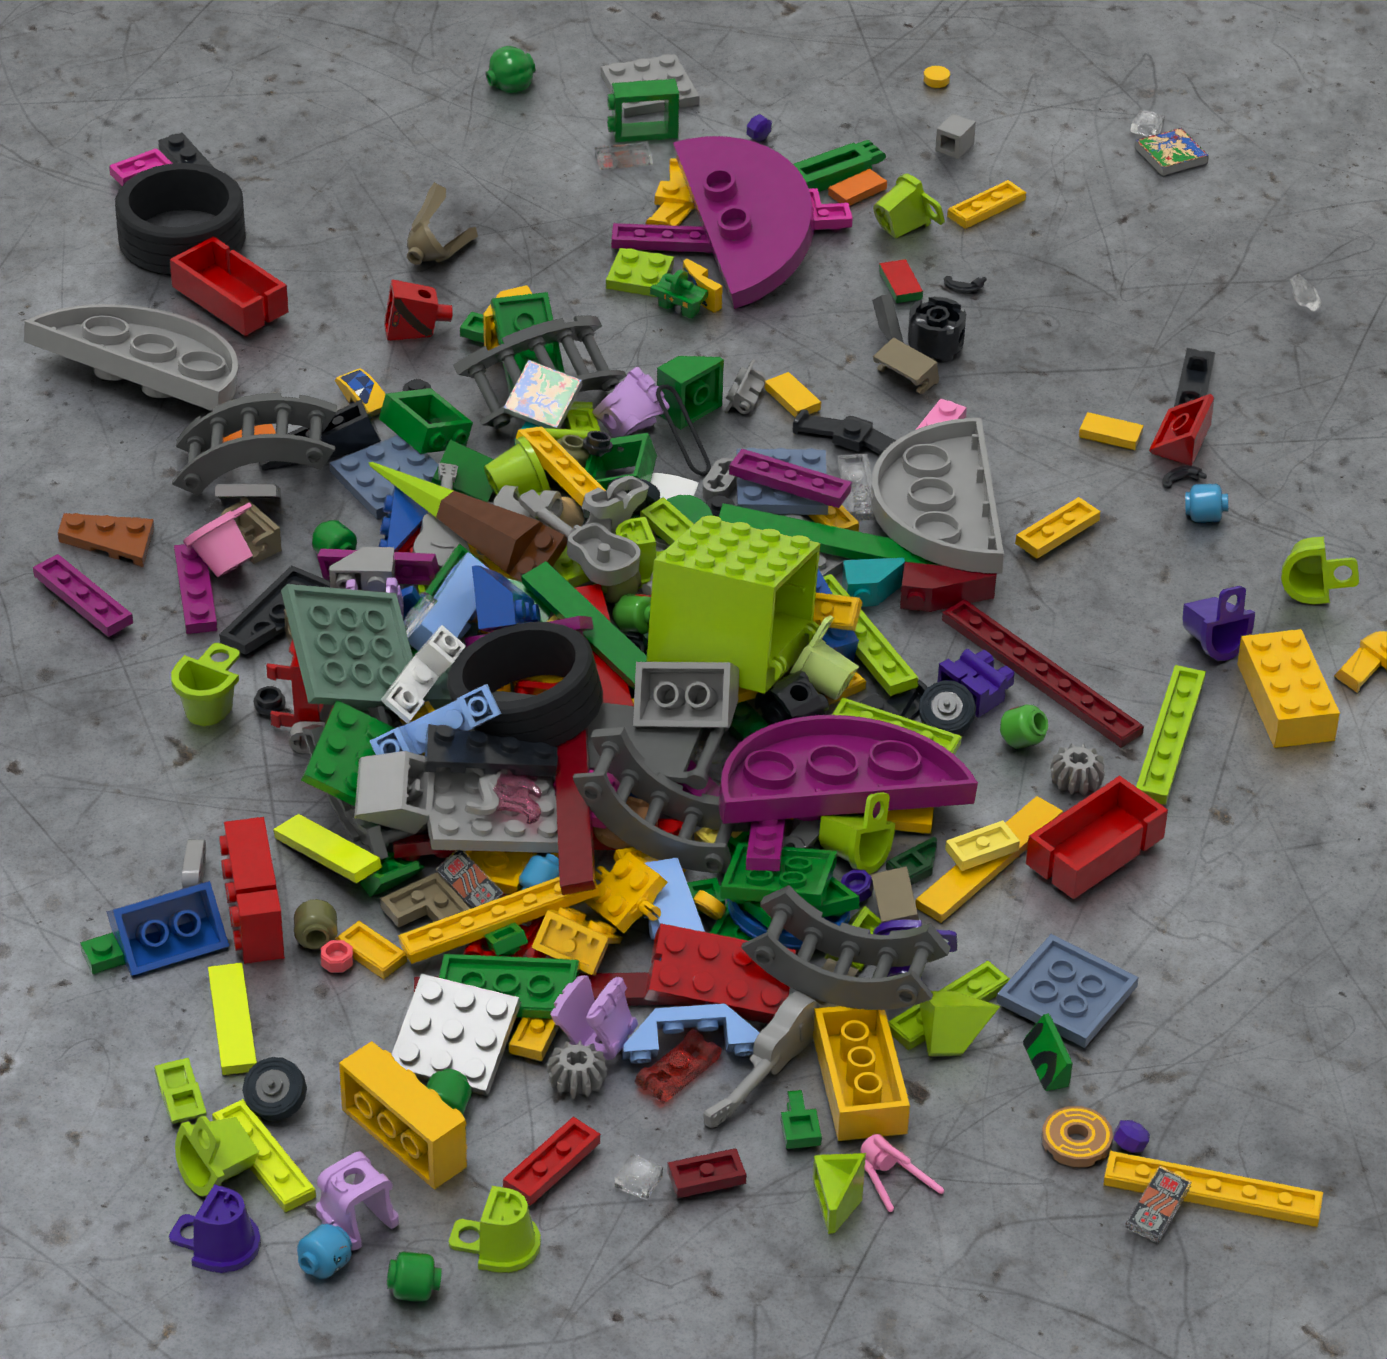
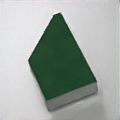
(917, 859)

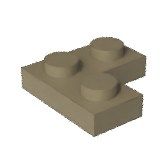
(424, 897)

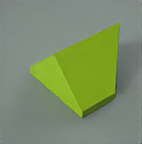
(953, 1021)
(838, 1186)

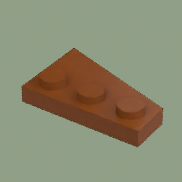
(113, 534)

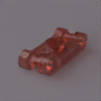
(678, 1067)

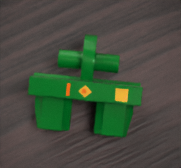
(679, 291)

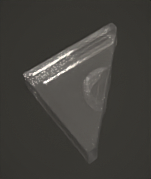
(417, 614)

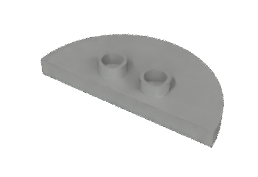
(143, 346)
(938, 496)

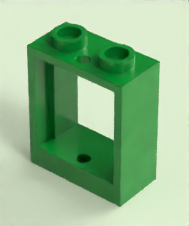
(639, 92)
(406, 416)
(637, 452)

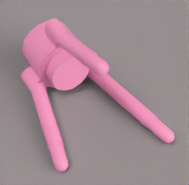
(883, 1156)

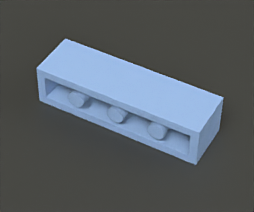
(454, 605)
(674, 899)

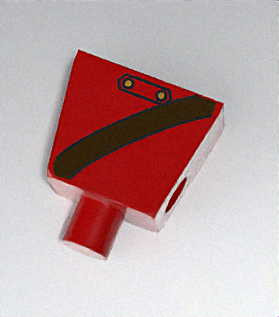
(413, 311)

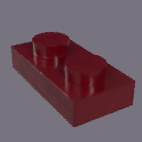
(415, 846)
(706, 1173)

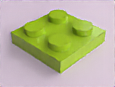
(638, 271)

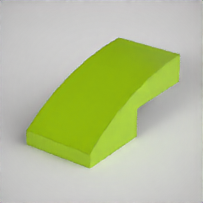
(180, 1090)

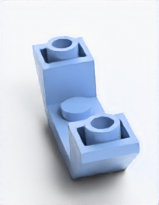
(462, 714)
(672, 1020)

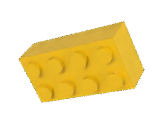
(1288, 688)
(860, 1072)
(403, 1114)

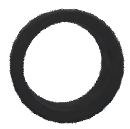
(173, 189)
(529, 652)

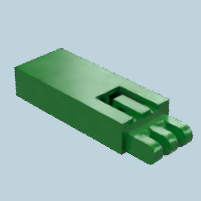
(839, 164)

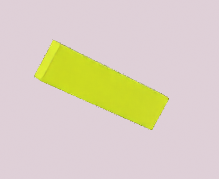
(327, 848)
(232, 1018)
(273, 1164)

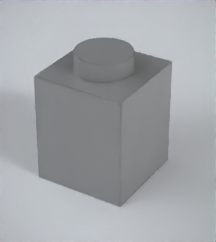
(955, 136)

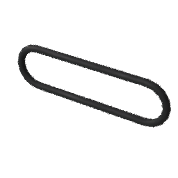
(658, 392)

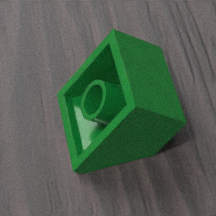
(697, 383)

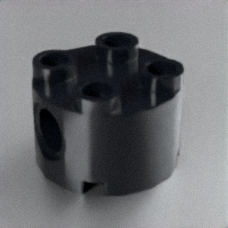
(937, 328)
(790, 699)

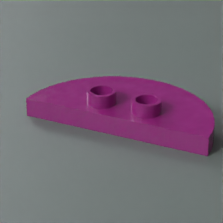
(750, 210)
(833, 765)

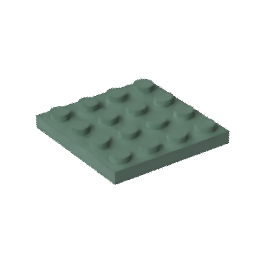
(346, 643)

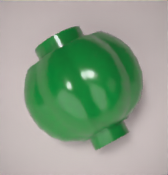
(510, 69)

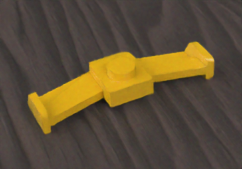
(673, 199)
(1364, 661)

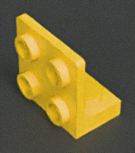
(569, 936)

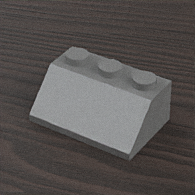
(685, 694)

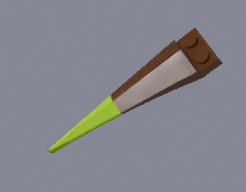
(501, 535)

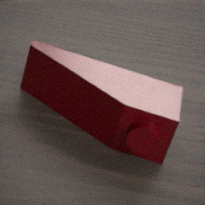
(941, 587)

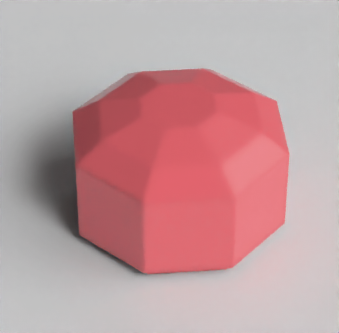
(336, 956)

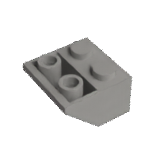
(368, 566)
(394, 791)

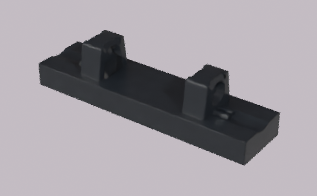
(1195, 375)

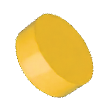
(936, 76)
(709, 905)

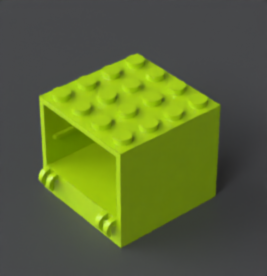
(734, 600)

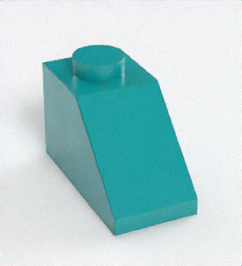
(872, 578)

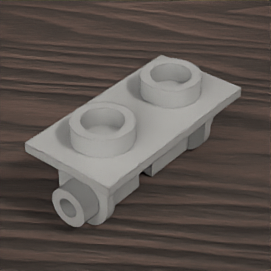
(746, 392)

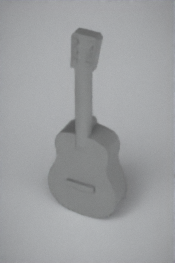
(434, 535)
(602, 555)
(775, 1045)

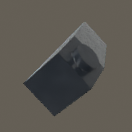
(347, 431)

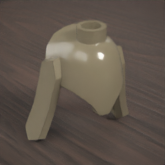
(421, 241)

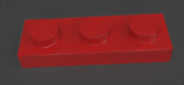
(552, 1160)

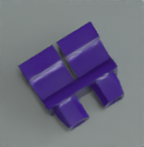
(979, 677)

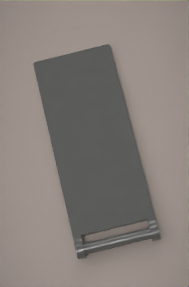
(663, 748)

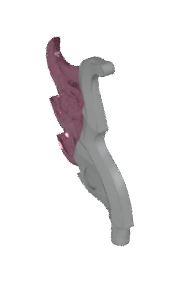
(506, 793)

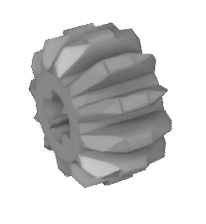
(1077, 769)
(577, 1069)

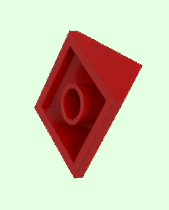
(1184, 430)

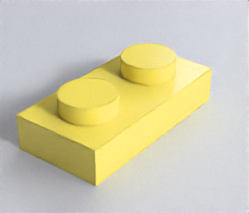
(982, 845)

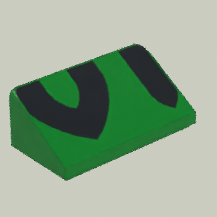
(1048, 1054)

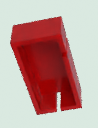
(229, 285)
(1096, 837)
(252, 890)
(711, 970)

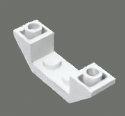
(421, 673)

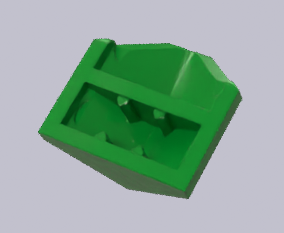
(393, 872)

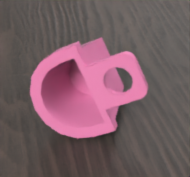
(221, 543)

